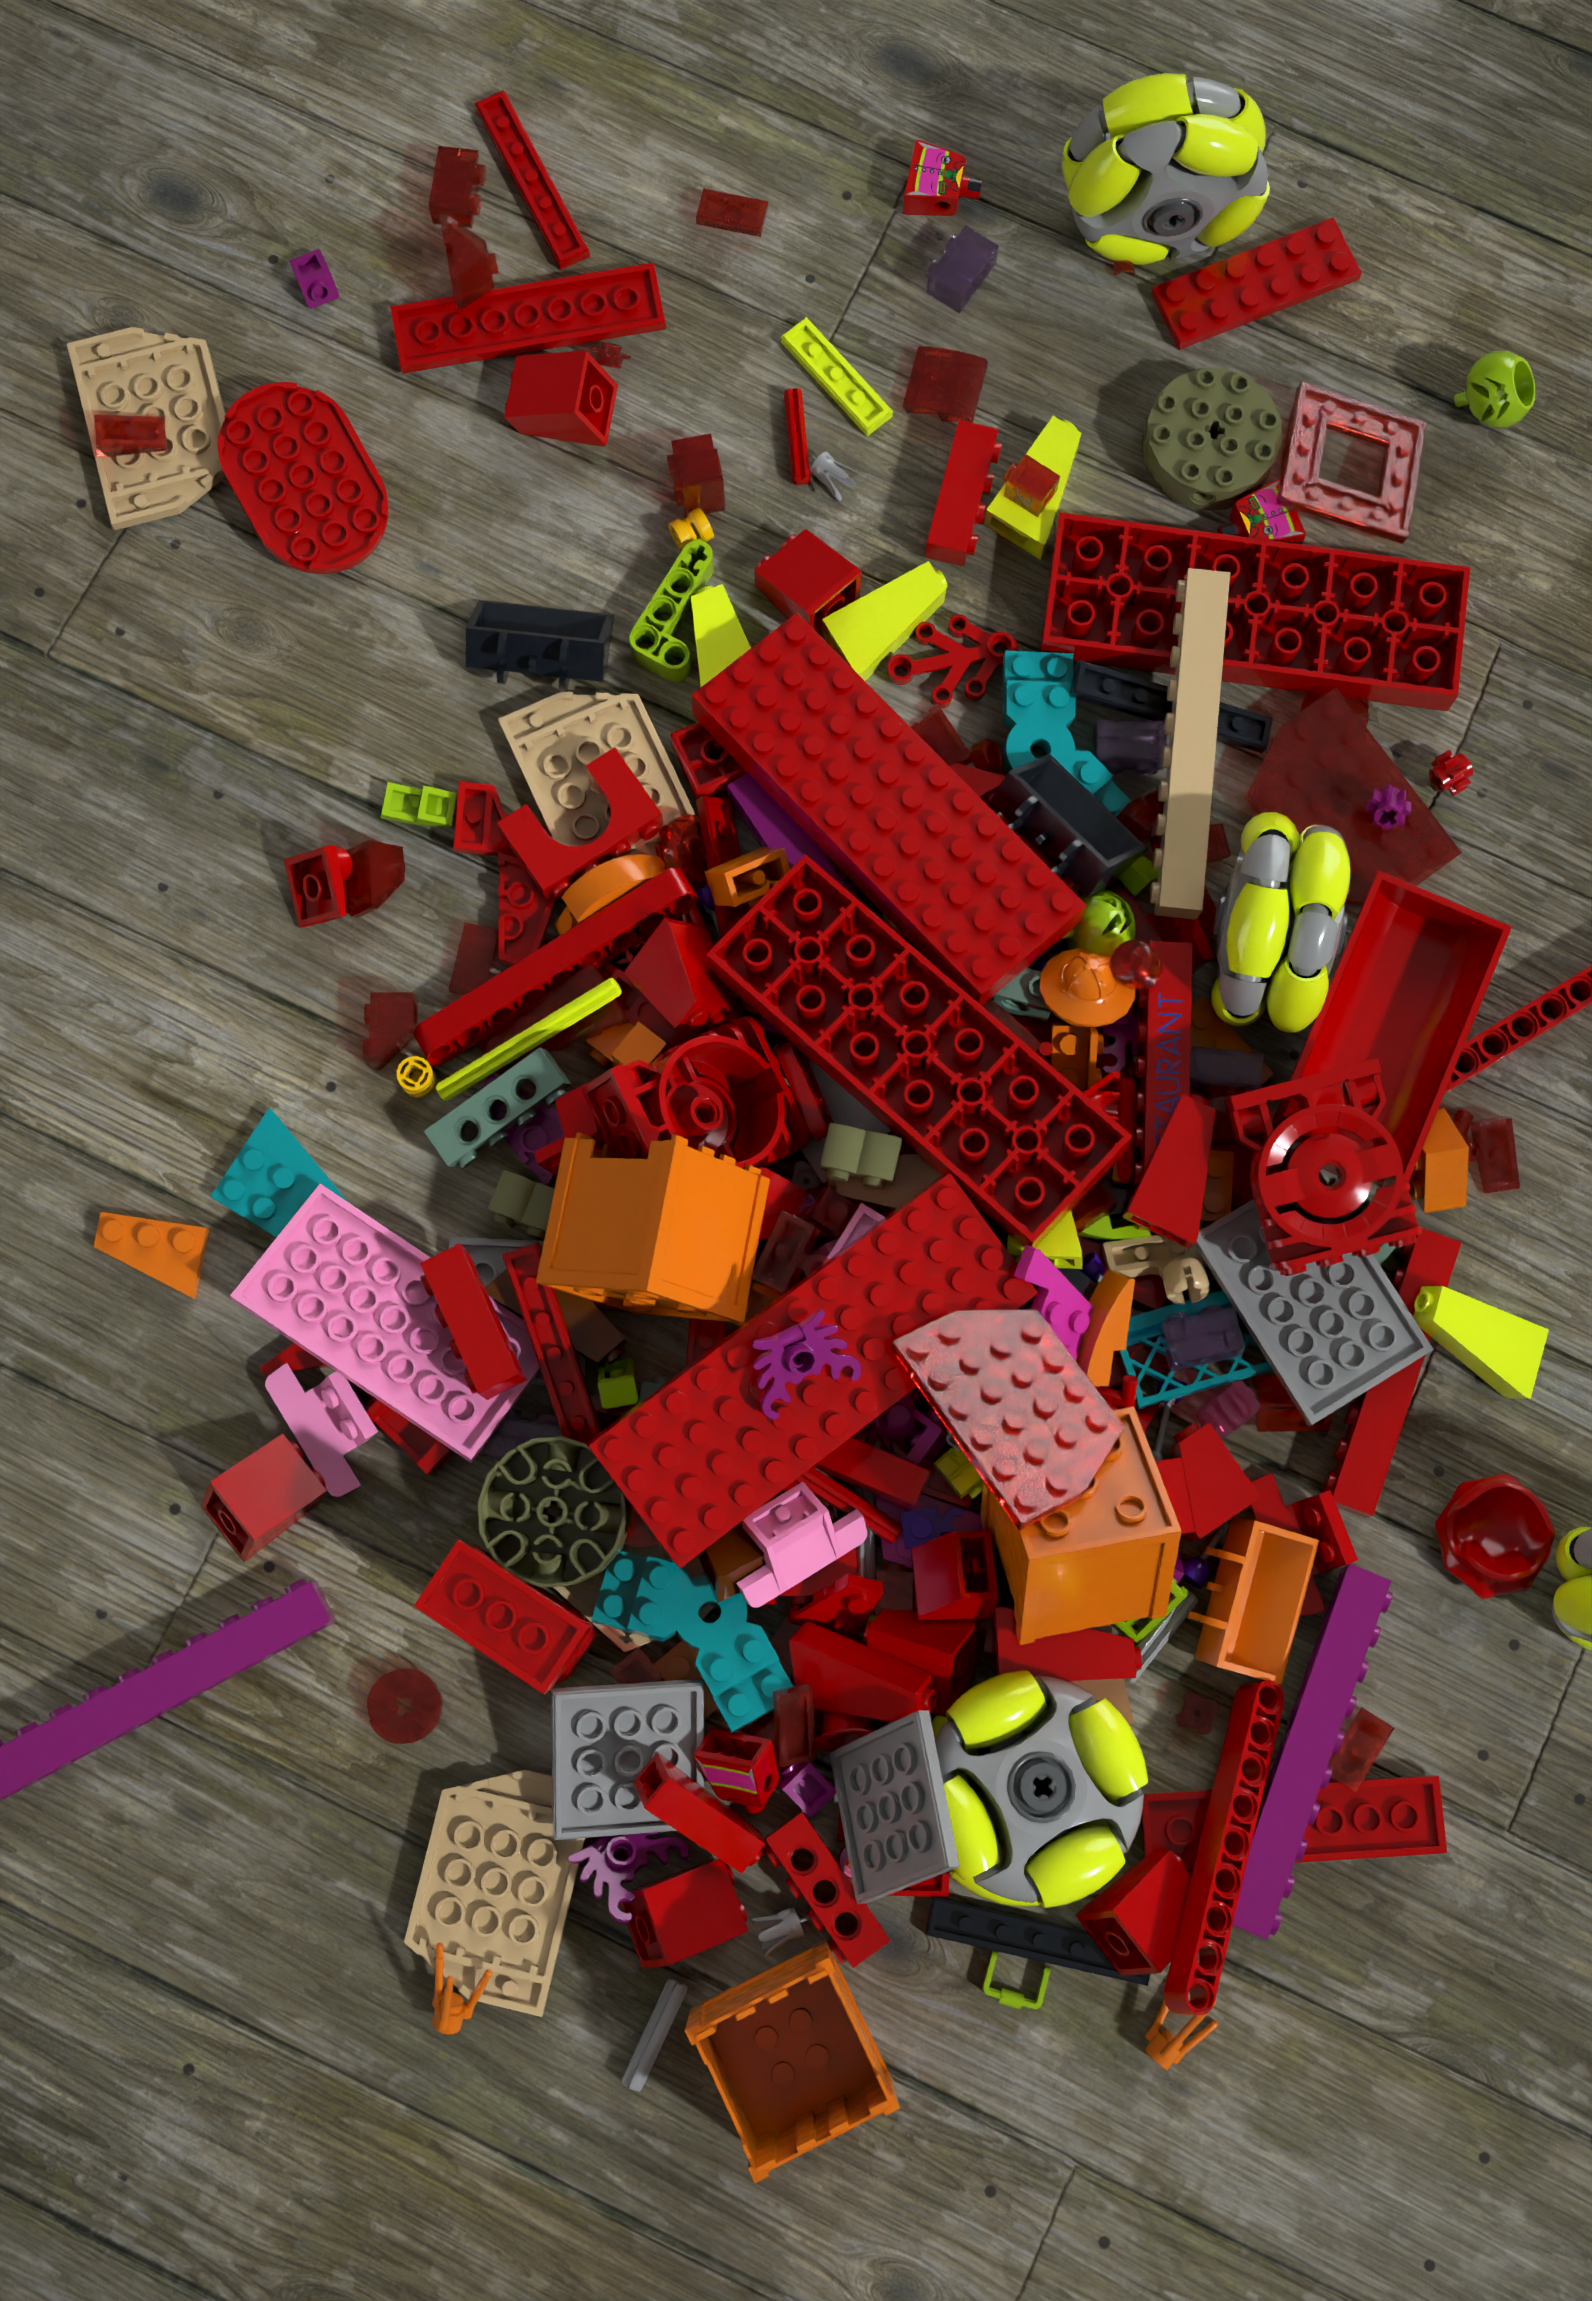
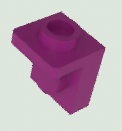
(314, 278)
(929, 1443)
(805, 1786)

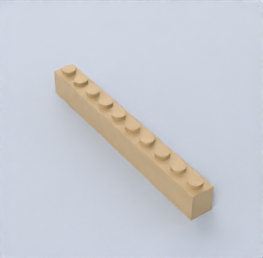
(1191, 744)

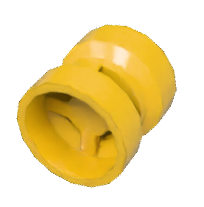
(691, 528)
(420, 1083)

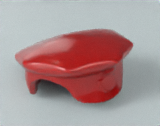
(1495, 1535)

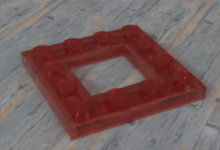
(1400, 435)

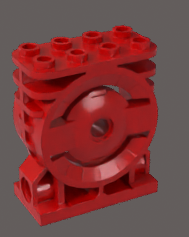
(736, 1092)
(1290, 1236)
(506, 1617)

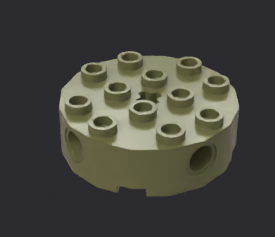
(1211, 438)
(523, 1534)

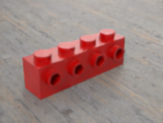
(961, 493)
(472, 1322)

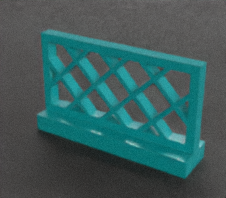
(1147, 1327)

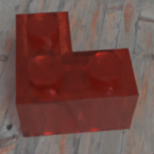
(696, 474)

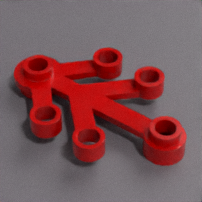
(956, 656)

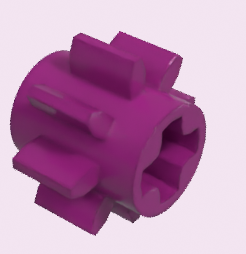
(1388, 807)

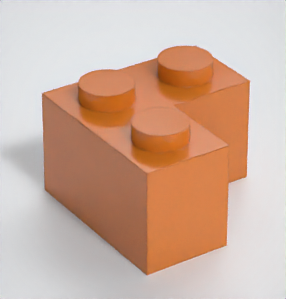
(747, 876)
(625, 1045)
(1441, 1168)

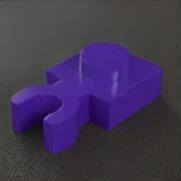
(925, 1525)

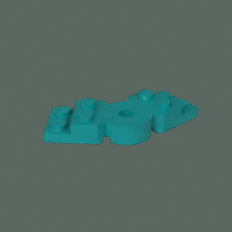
(1039, 711)
(663, 1601)

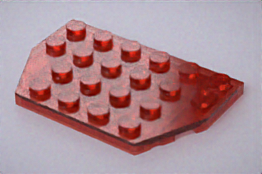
(1324, 775)
(1013, 1405)

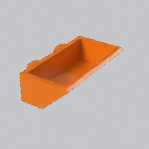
(1255, 1599)

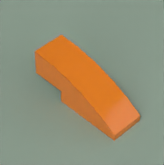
(1107, 1326)

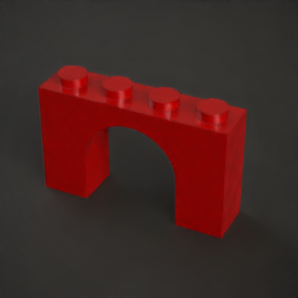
(558, 866)

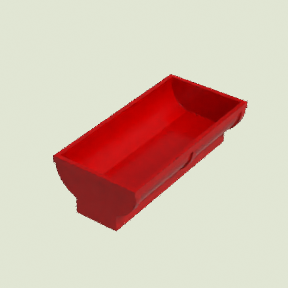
(1402, 997)

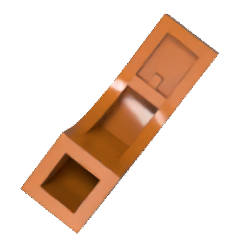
(604, 886)

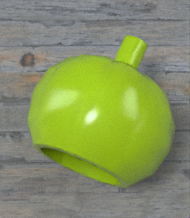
(1499, 389)
(1102, 923)

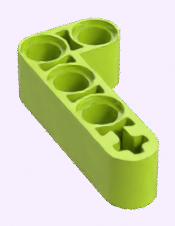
(676, 605)

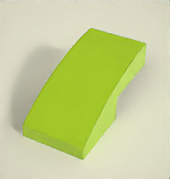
(418, 806)
(1102, 1232)

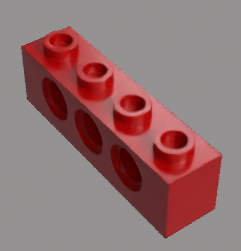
(868, 1934)

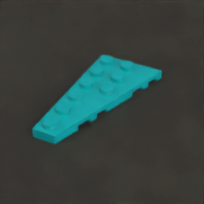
(271, 1177)

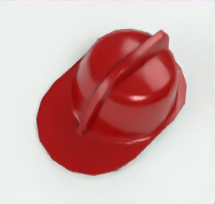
(843, 1729)

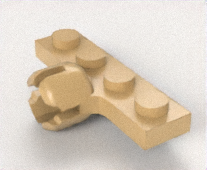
(1159, 1256)

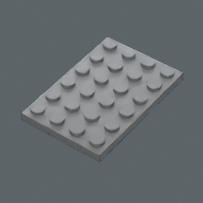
(1320, 1329)

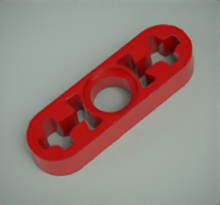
(805, 1089)

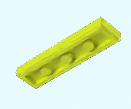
(836, 376)

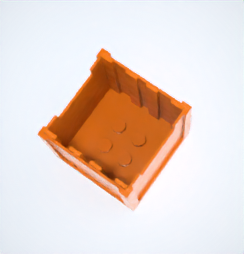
(655, 1231)
(1100, 1555)
(792, 2058)

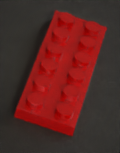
(1256, 283)

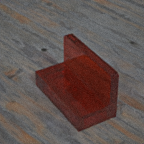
(1278, 1411)

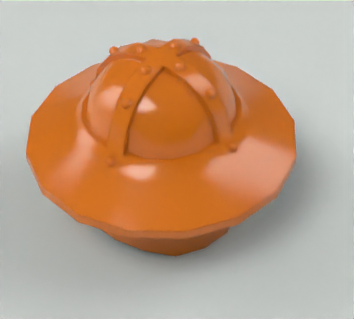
(1083, 990)

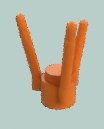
(450, 2006)
(1169, 2048)

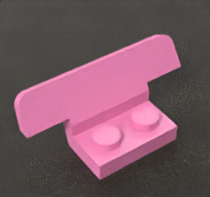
(325, 1423)
(796, 1542)

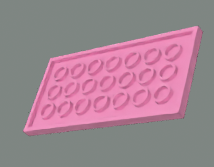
(360, 1307)

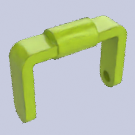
(1010, 1997)

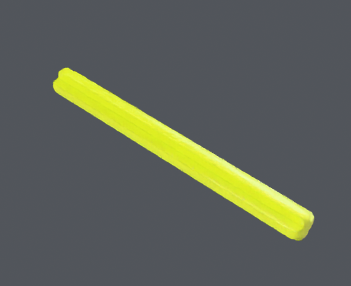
(528, 1039)

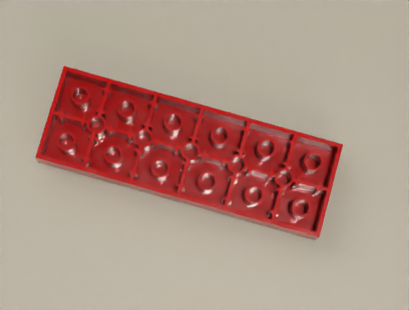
(1293, 610)
(887, 809)
(918, 1052)
(701, 1447)

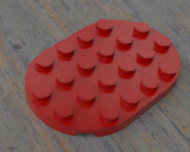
(303, 478)

